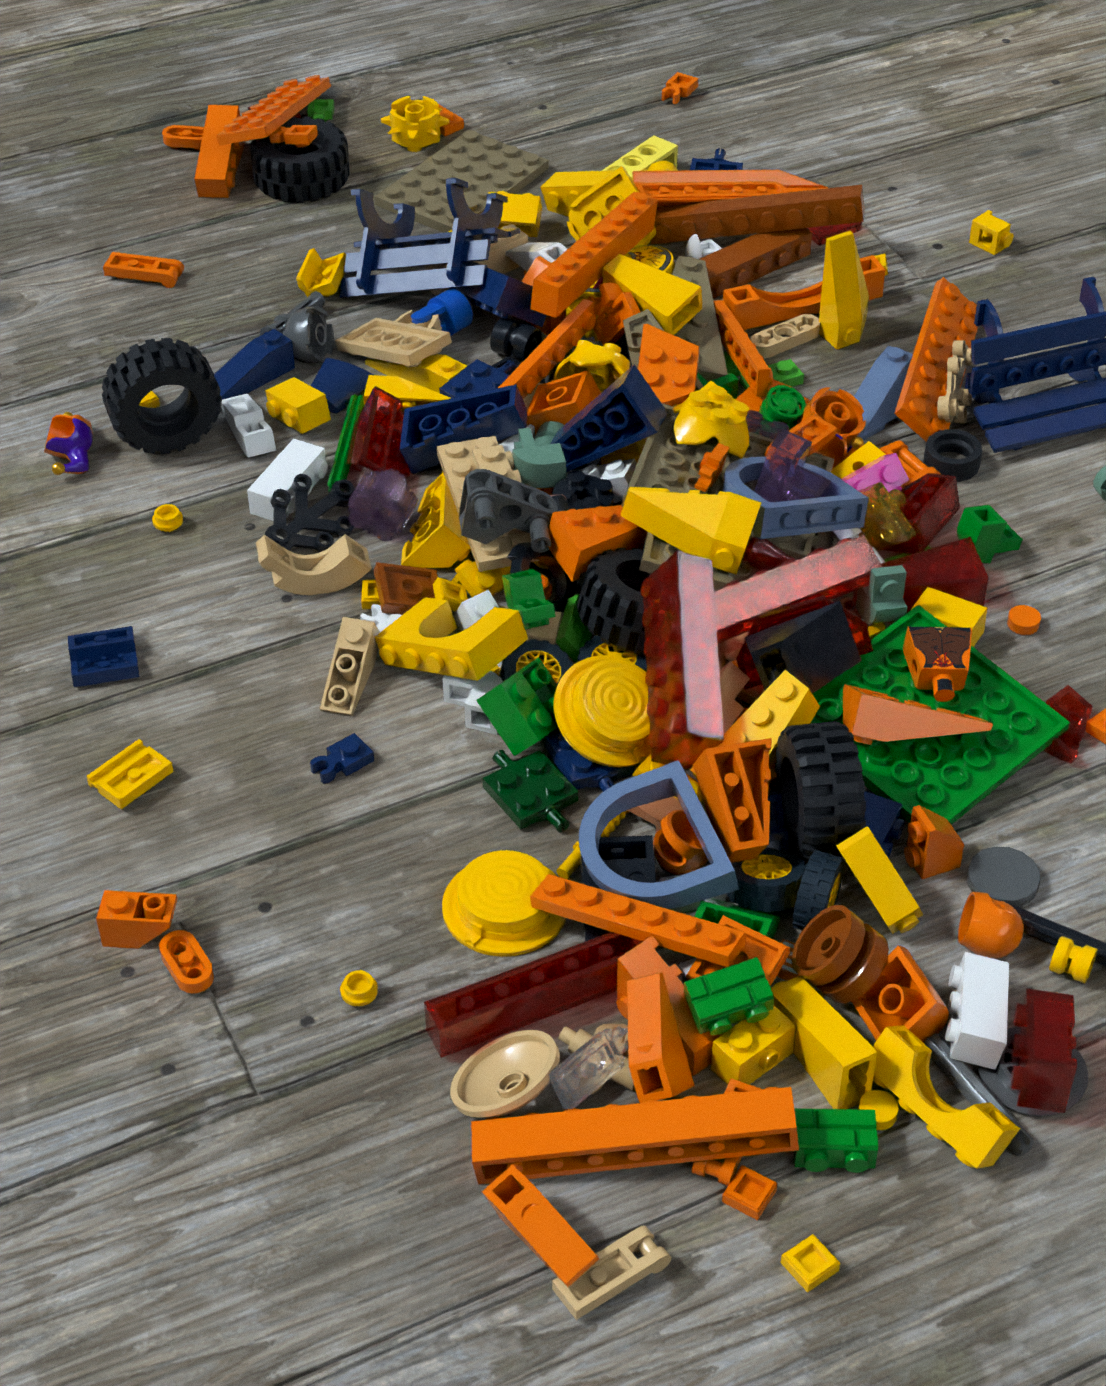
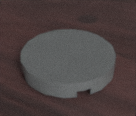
(1004, 875)

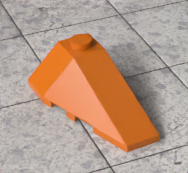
(886, 719)

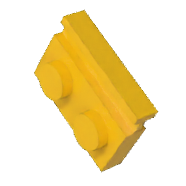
(130, 774)

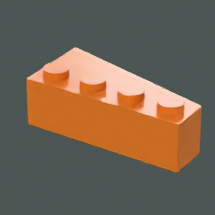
(217, 163)

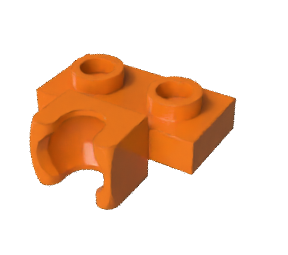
(612, 309)

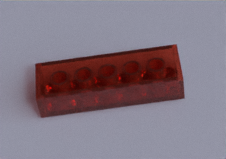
(682, 660)

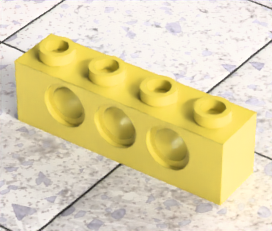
(646, 154)

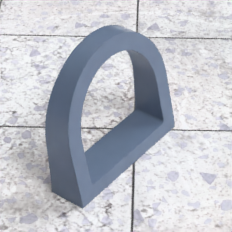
(839, 510)
(640, 790)

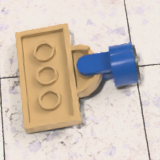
(412, 334)

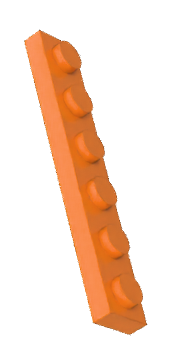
(552, 348)
(743, 351)
(639, 920)

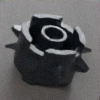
(586, 491)

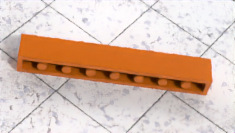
(584, 261)
(636, 1134)

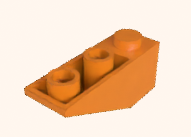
(654, 1041)
(539, 1225)

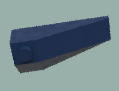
(256, 364)

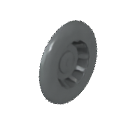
(999, 1080)

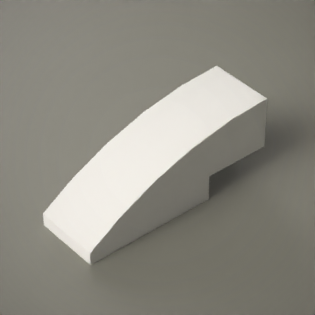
(248, 425)

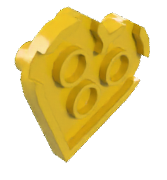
(600, 201)

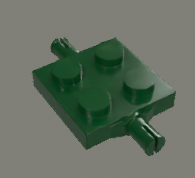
(530, 790)

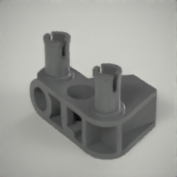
(490, 512)

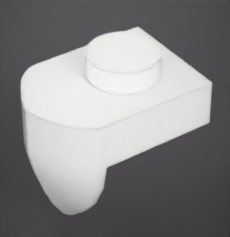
(700, 249)

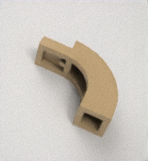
(314, 573)

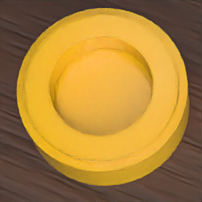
(885, 1107)

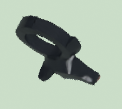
(522, 555)

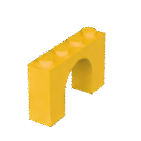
(422, 641)

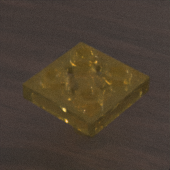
(884, 520)

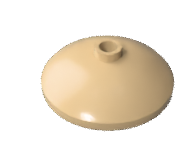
(505, 1074)

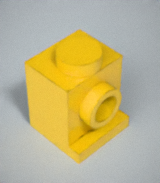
(990, 233)

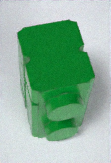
(729, 997)
(836, 1139)

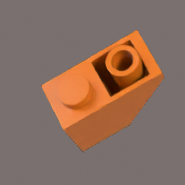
(932, 844)
(133, 917)

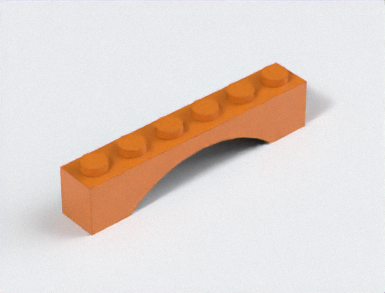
(760, 307)

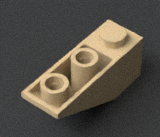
(350, 666)

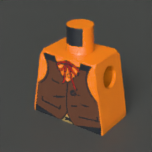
(938, 659)

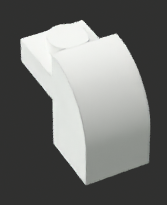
(465, 693)

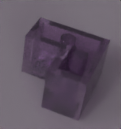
(784, 474)

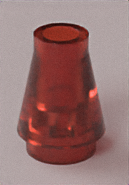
(764, 554)

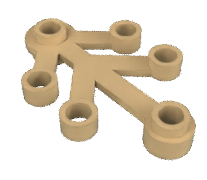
(948, 405)

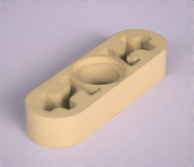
(800, 329)

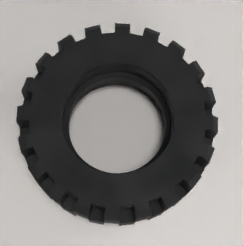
(302, 172)
(155, 366)
(613, 599)
(819, 786)

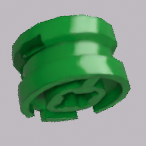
(783, 405)

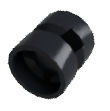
(514, 339)

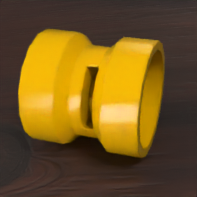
(1073, 959)

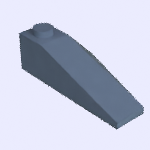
(882, 389)

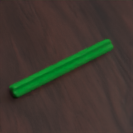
(339, 467)

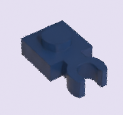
(344, 756)

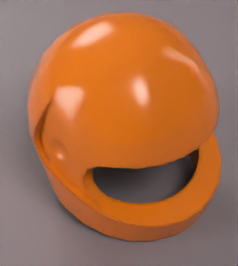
(677, 845)
(989, 926)

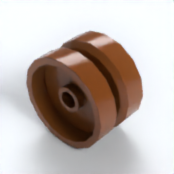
(840, 954)

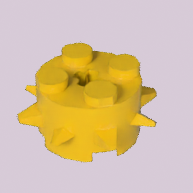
(415, 122)

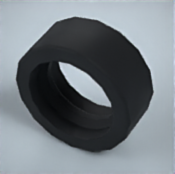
(954, 441)

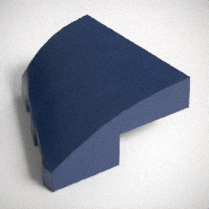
(339, 382)

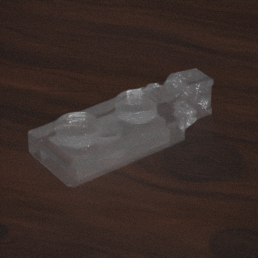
(589, 1066)

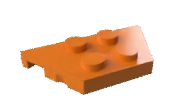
(668, 365)

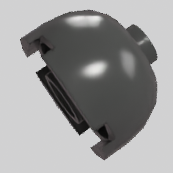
(310, 334)

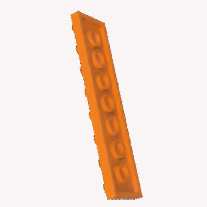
(274, 110)
(947, 319)

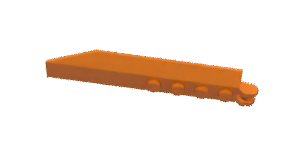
(714, 185)

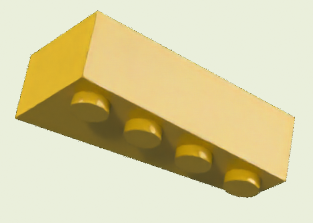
(779, 706)

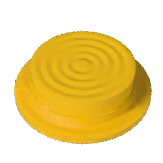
(604, 711)
(492, 909)

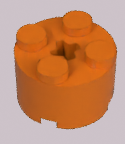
(839, 410)

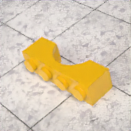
(975, 1133)

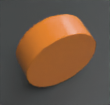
(1024, 620)

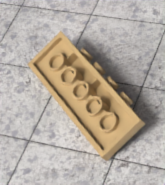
(482, 453)

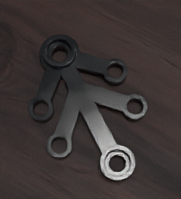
(309, 518)

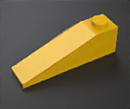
(843, 292)
(431, 373)
(696, 522)
(437, 531)

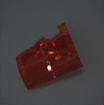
(1077, 712)

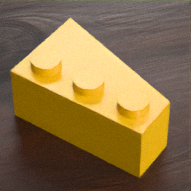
(566, 187)

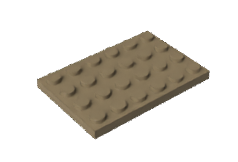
(472, 158)

